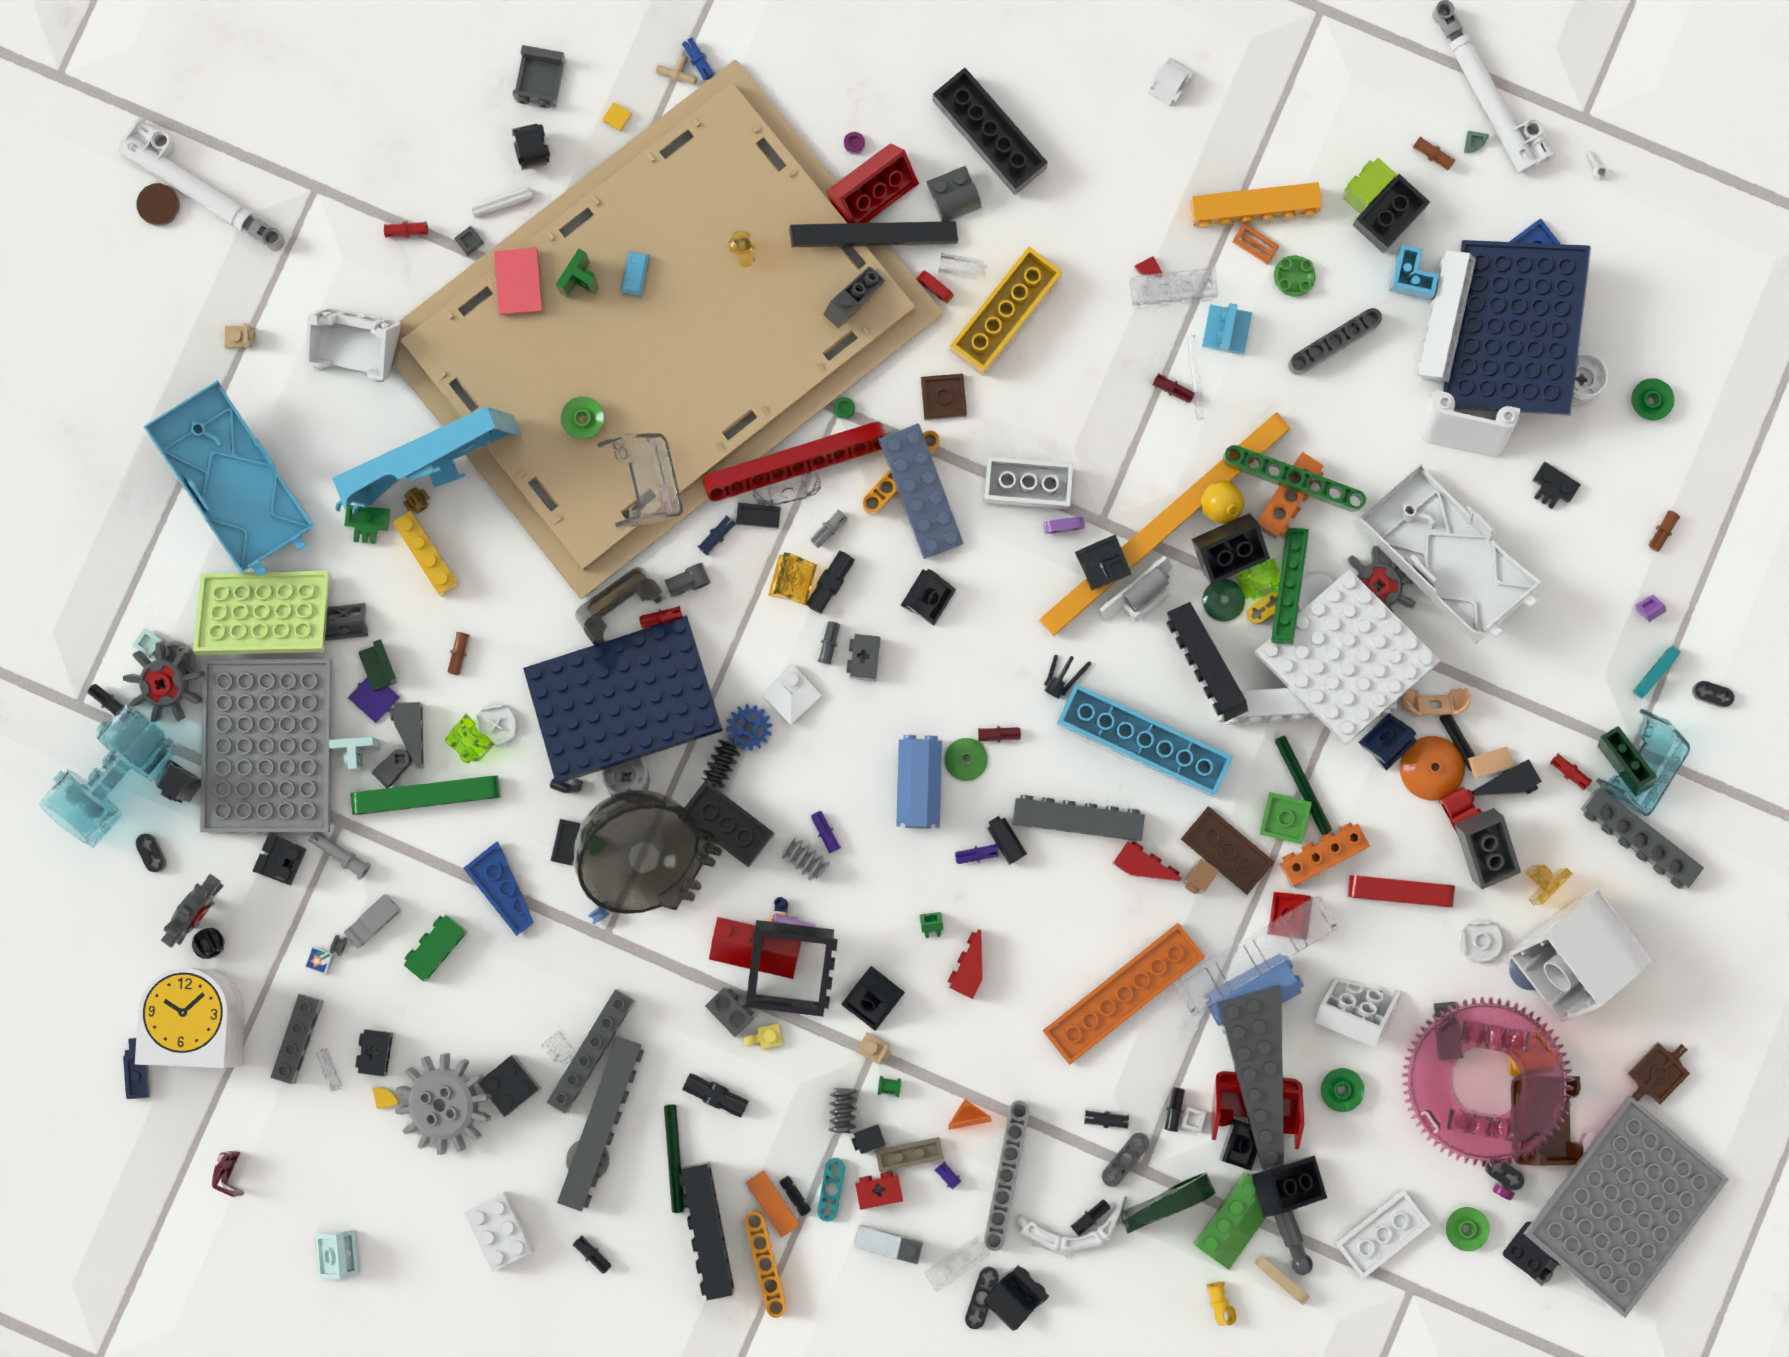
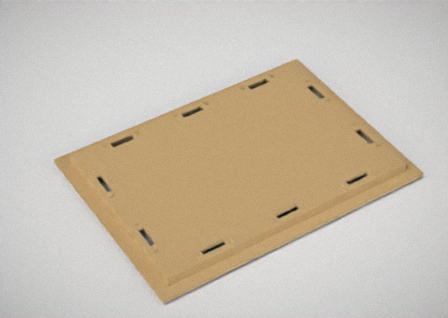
(685, 354)

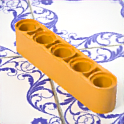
(883, 498)
(768, 1274)

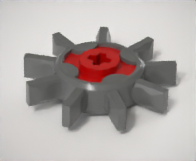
(1385, 576)
(154, 687)
(191, 911)

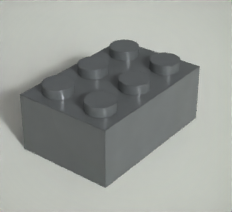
(1487, 848)

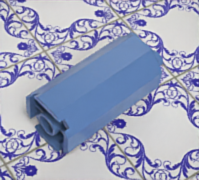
(919, 782)
(1279, 974)

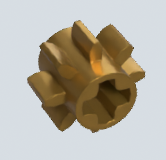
(416, 500)

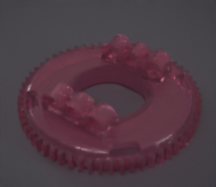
(1476, 1133)

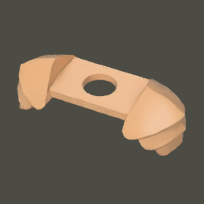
(1454, 703)

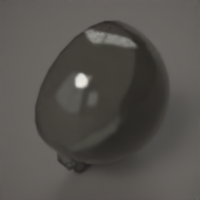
(641, 852)

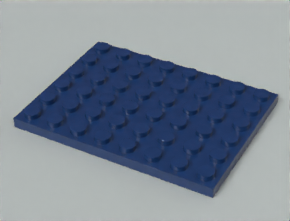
(1521, 327)
(622, 700)

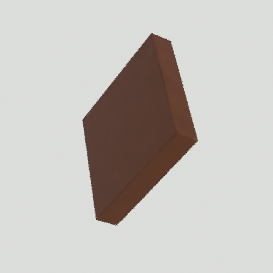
(943, 396)

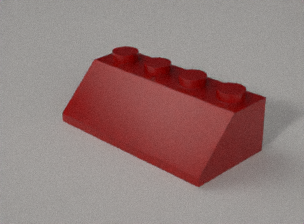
(873, 185)
(734, 943)

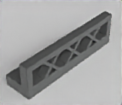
(344, 625)

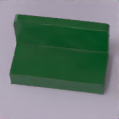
(377, 666)

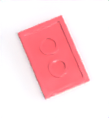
(518, 281)

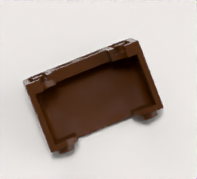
(1560, 1148)

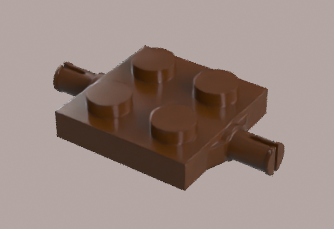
(1658, 1073)

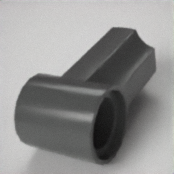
(693, 578)

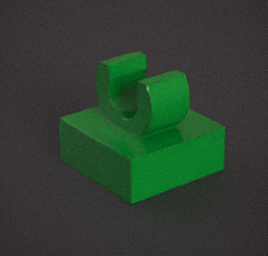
(931, 922)

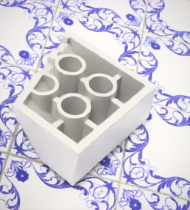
(1357, 1010)

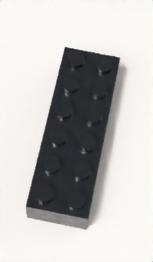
(989, 131)
(708, 1231)

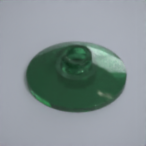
(1216, 608)

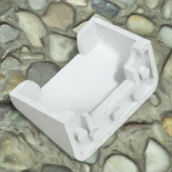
(351, 342)
(1465, 431)

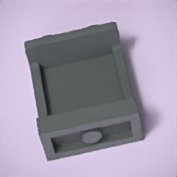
(539, 76)

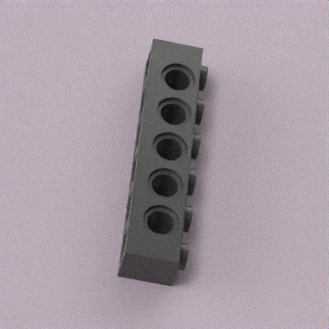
(1689, 868)
(591, 1051)

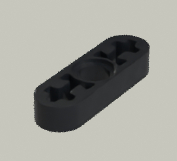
(971, 1311)

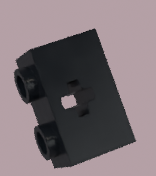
(379, 1063)

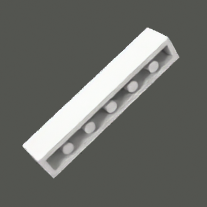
(1446, 316)

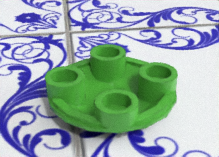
(1294, 275)

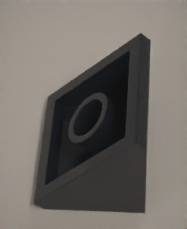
(1239, 1146)

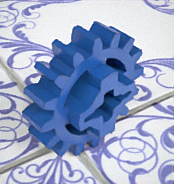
(739, 732)

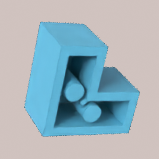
(1408, 279)

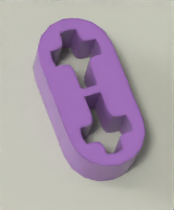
(1064, 525)

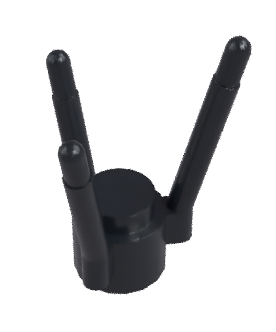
(1055, 686)

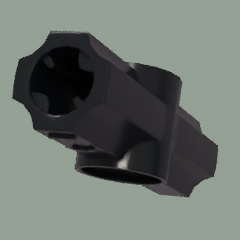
(830, 582)
(715, 1095)

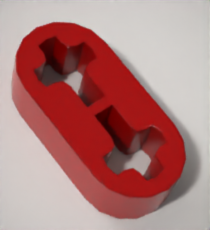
(935, 286)

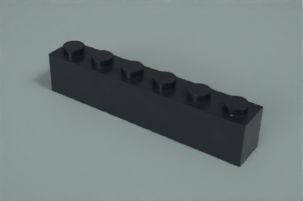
(1207, 661)

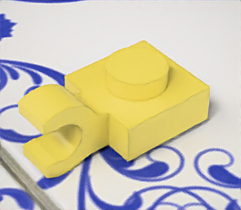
(767, 1036)

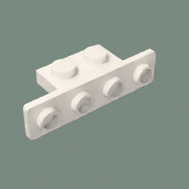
(1117, 603)

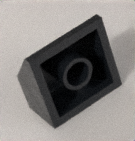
(873, 998)

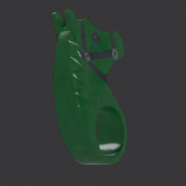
(1169, 1202)

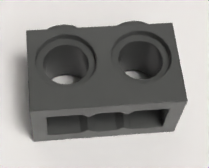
(726, 1016)

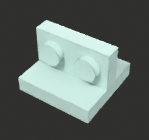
(354, 749)
(336, 1255)

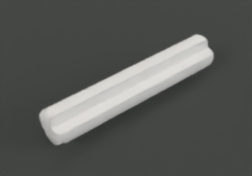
(502, 202)

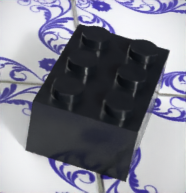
(1391, 213)
(1230, 548)
(1289, 1186)

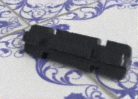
(795, 1196)

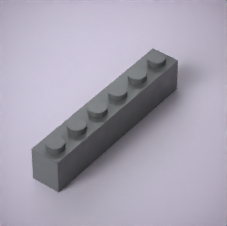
(1078, 819)

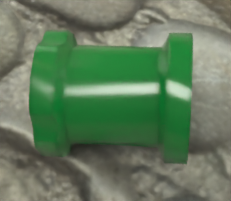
(889, 1086)

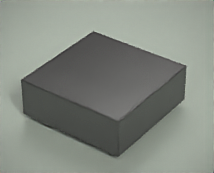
(469, 240)

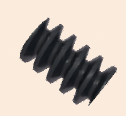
(721, 764)

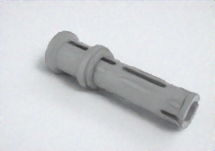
(347, 860)

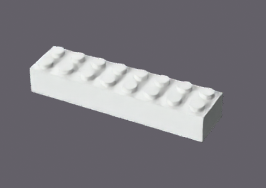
(1276, 705)

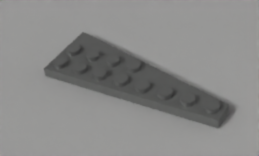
(1255, 1044)

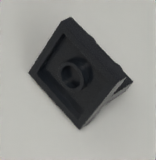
(928, 596)

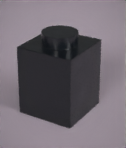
(868, 1139)

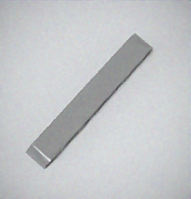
(1007, 1186)

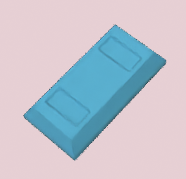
(634, 273)

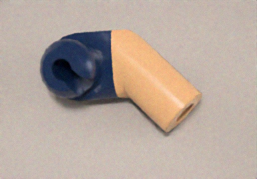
(780, 908)

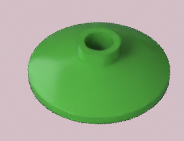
(582, 407)
(970, 770)
(1478, 1231)

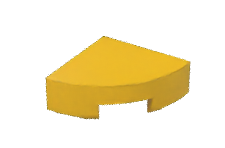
(384, 1097)

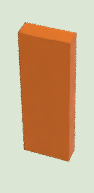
(772, 1203)

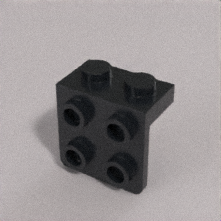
(1530, 1257)
(1015, 1297)

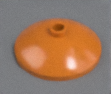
(1417, 771)

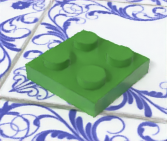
(1285, 818)

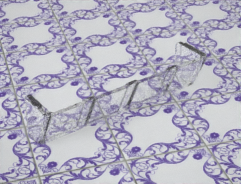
(1256, 954)

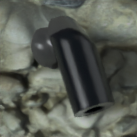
(574, 787)

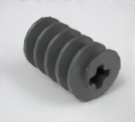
(843, 1110)

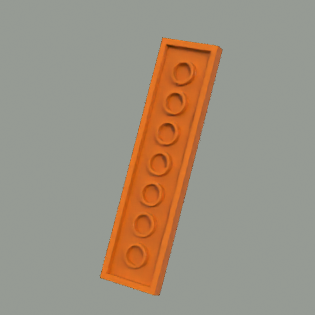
(1123, 993)

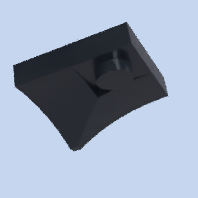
(1103, 562)

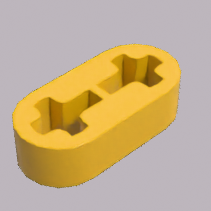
(1262, 604)

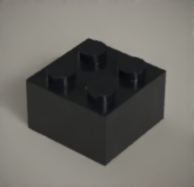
(509, 1085)

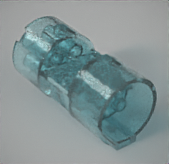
(82, 804)

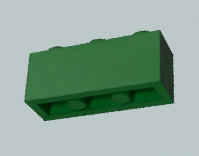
(434, 947)

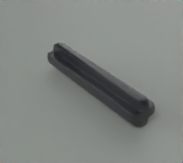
(1457, 737)

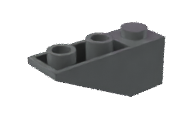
(853, 297)

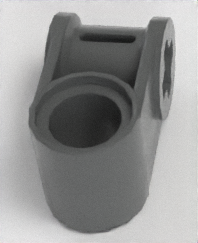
(390, 770)

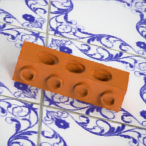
(1267, 520)

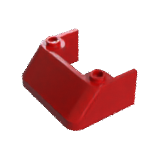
(1229, 1103)

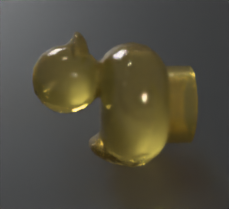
(742, 245)

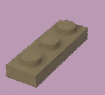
(909, 1154)

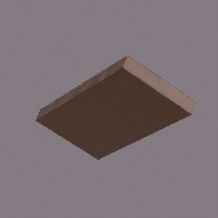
(1227, 850)

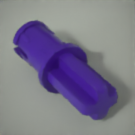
(825, 831)
(976, 854)

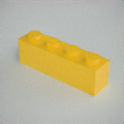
(425, 553)

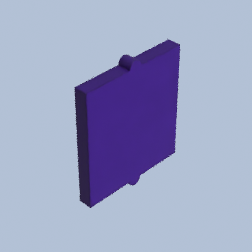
(372, 702)

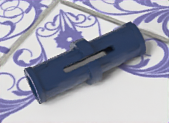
(716, 535)

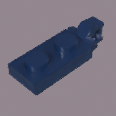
(135, 1075)

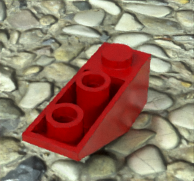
(1139, 864)
(969, 973)

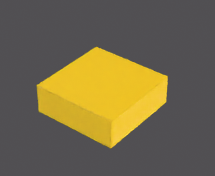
(617, 117)

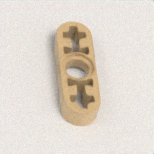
(1282, 1280)

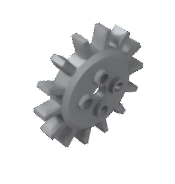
(460, 1099)

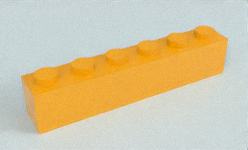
(1256, 204)

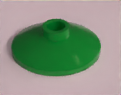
(1662, 396)
(1353, 1090)

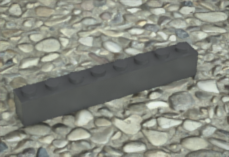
(599, 1124)

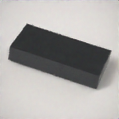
(758, 515)
(564, 842)

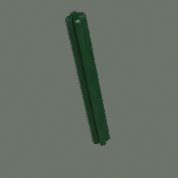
(1303, 784)
(673, 1154)

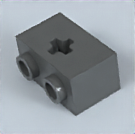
(871, 646)

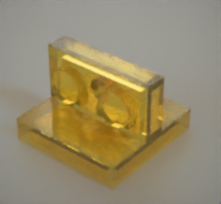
(792, 578)
(1547, 882)

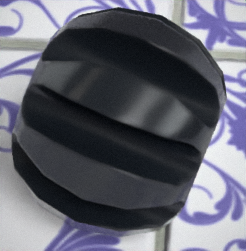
(208, 943)

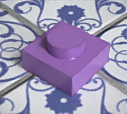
(1650, 608)

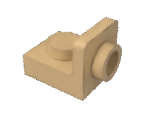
(239, 336)
(874, 1049)

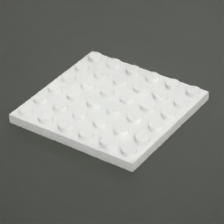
(1349, 657)

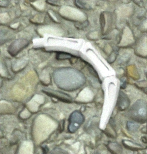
(1068, 1244)

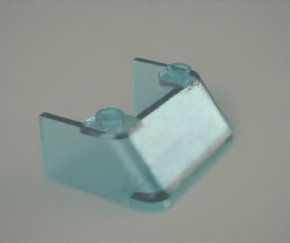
(1664, 753)

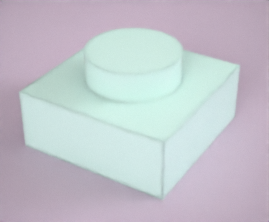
(146, 642)

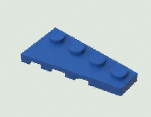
(496, 881)

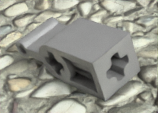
(372, 920)

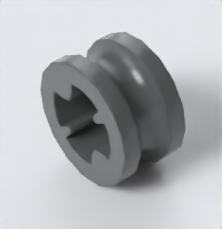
(338, 945)

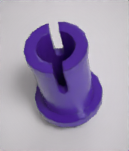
(948, 1175)

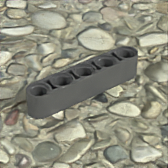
(1342, 334)

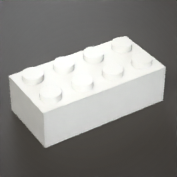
(1028, 483)

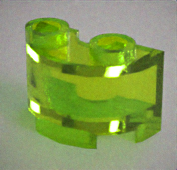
(1259, 578)
(468, 740)

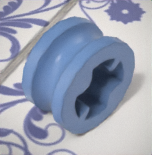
(598, 915)

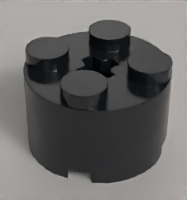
(530, 146)

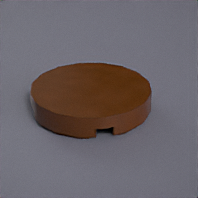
(158, 204)

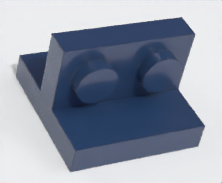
(1388, 740)

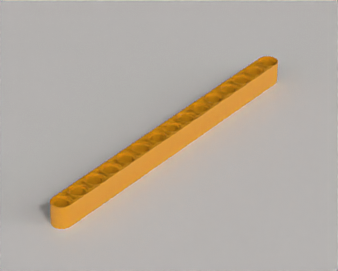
(1165, 523)

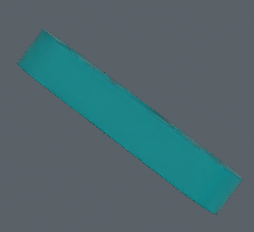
(1656, 671)
(822, 1205)

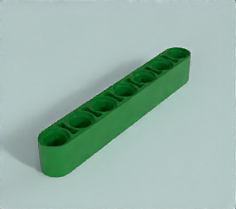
(1304, 478)
(425, 795)

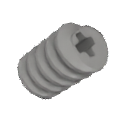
(804, 859)

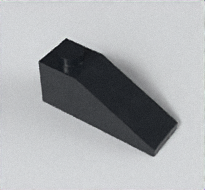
(1513, 781)

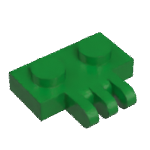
(367, 522)

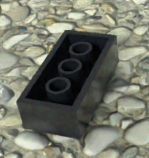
(730, 824)

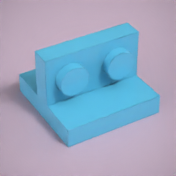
(1227, 329)

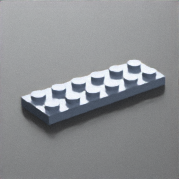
(920, 491)

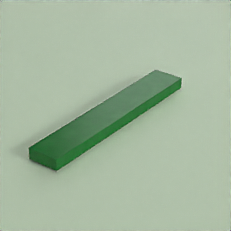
(1290, 586)

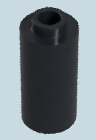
(1006, 840)

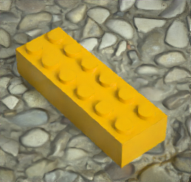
(1005, 310)

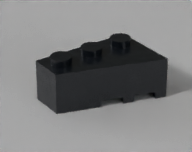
(177, 782)

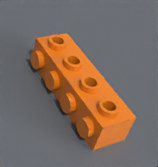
(1324, 854)

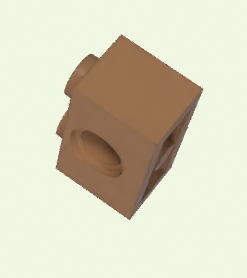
(1200, 876)

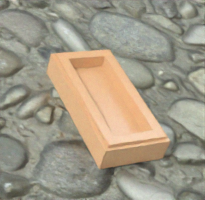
(1490, 762)

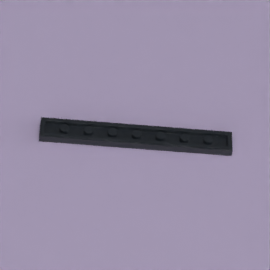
(873, 234)

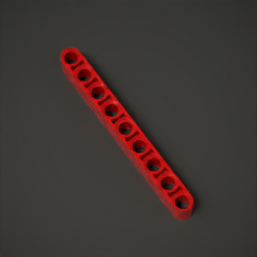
(793, 461)

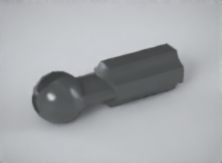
(1292, 1238)

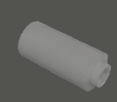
(1146, 588)

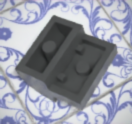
(954, 194)

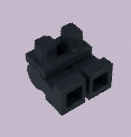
(282, 859)

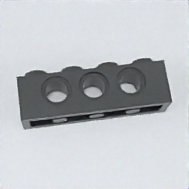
(296, 1039)

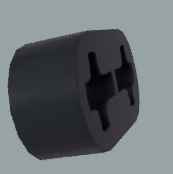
(1714, 689)
(146, 855)
(1501, 1177)

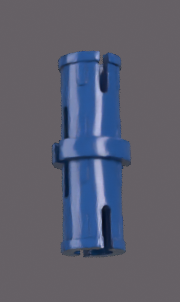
(698, 59)

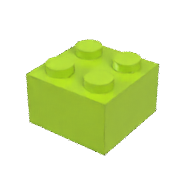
(1372, 181)

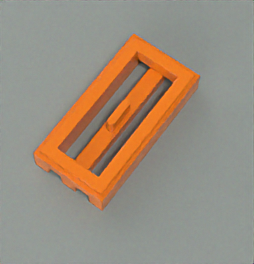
(1247, 248)

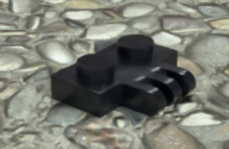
(1554, 485)

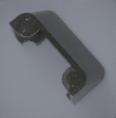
(633, 582)

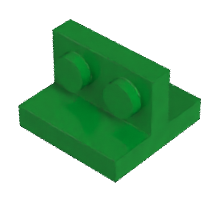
(577, 274)

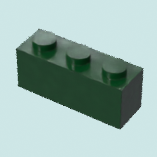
(1627, 761)

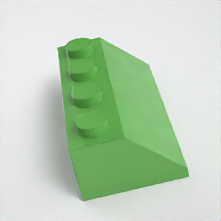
(1232, 1224)

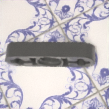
(1139, 1150)

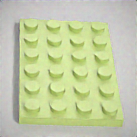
(262, 613)

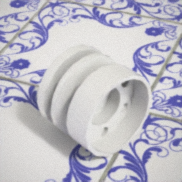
(1593, 376)

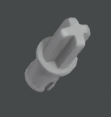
(828, 528)

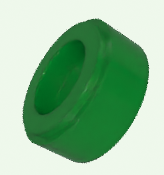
(844, 408)

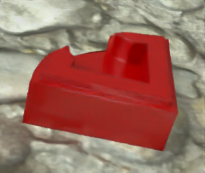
(1148, 267)

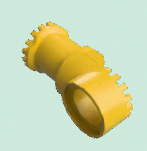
(1221, 1304)

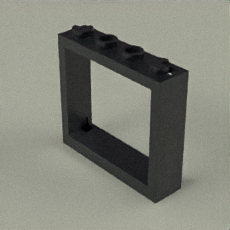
(796, 933)

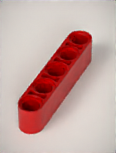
(1401, 891)

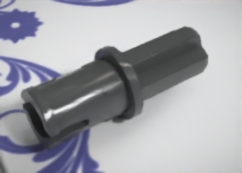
(829, 642)

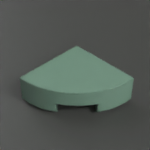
(1474, 141)

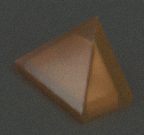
(968, 1115)

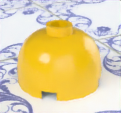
(1222, 502)

